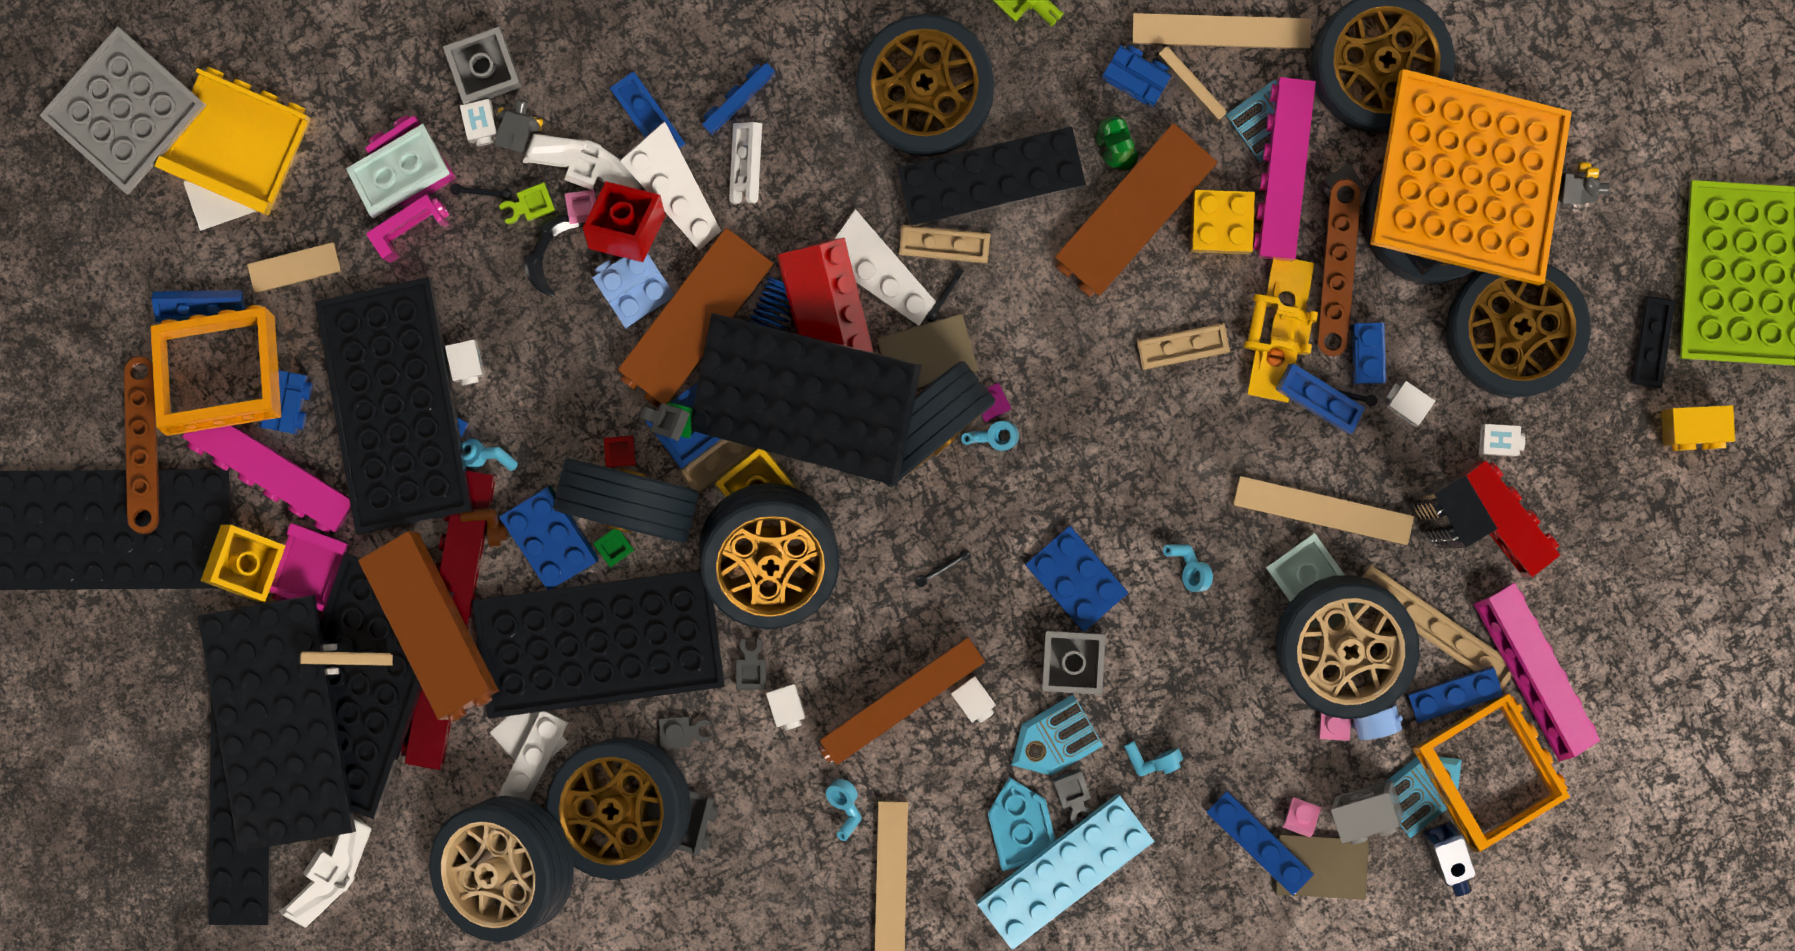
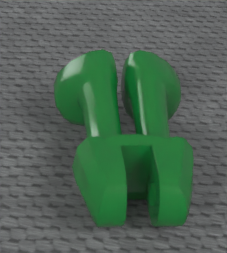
(1120, 146)

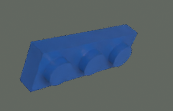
(737, 98)
(642, 107)
(183, 304)
(1320, 398)
(1455, 694)

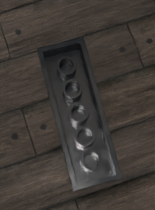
(991, 177)
(1452, 513)

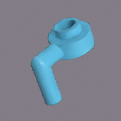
(993, 436)
(476, 455)
(1196, 575)
(1166, 761)
(842, 796)

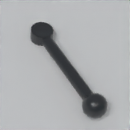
(457, 189)
(932, 315)
(1370, 400)
(922, 580)

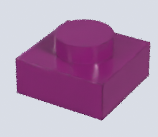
(1001, 403)

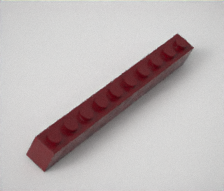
(460, 572)

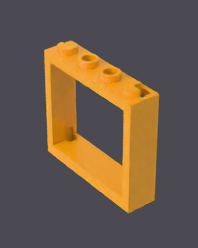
(224, 415)
(1450, 795)

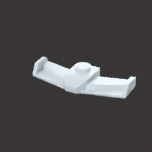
(584, 161)
(330, 875)

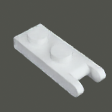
(745, 161)

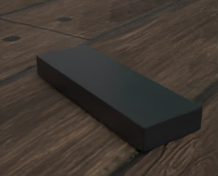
(1653, 342)

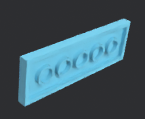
(1064, 871)

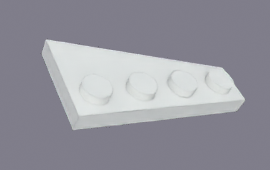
(663, 171)
(882, 272)

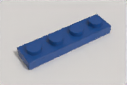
(1260, 843)

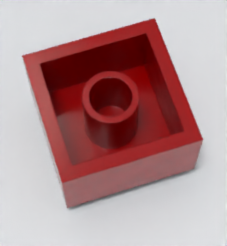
(624, 221)

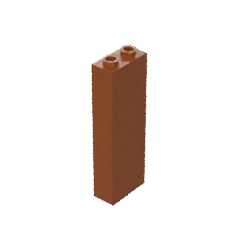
(1134, 211)
(679, 334)
(428, 626)
(900, 701)

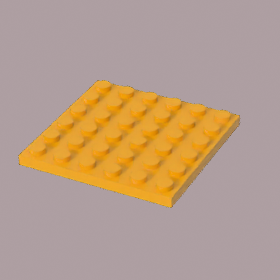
(1471, 177)

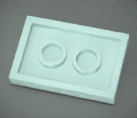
(397, 171)
(1304, 566)

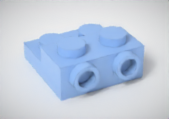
(632, 288)

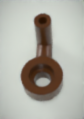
(495, 529)

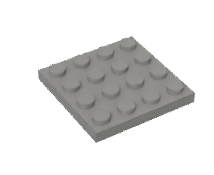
(123, 110)

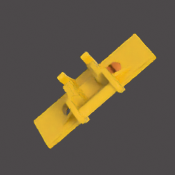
(1289, 328)

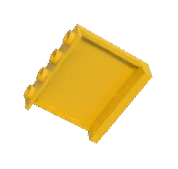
(237, 142)

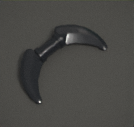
(533, 262)

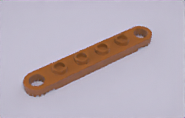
(1339, 267)
(141, 446)

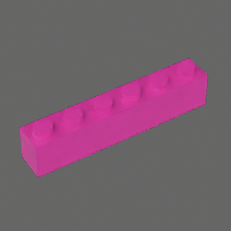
(1285, 169)
(274, 473)
(1537, 672)

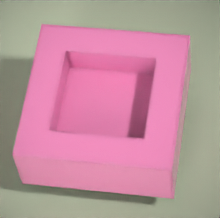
(579, 205)
(1334, 728)
(1301, 817)

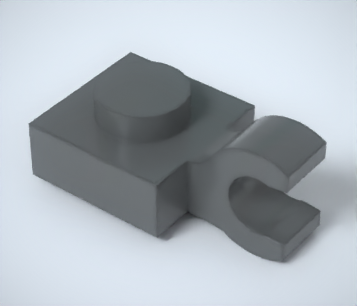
(667, 421)

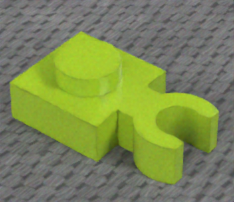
(532, 202)

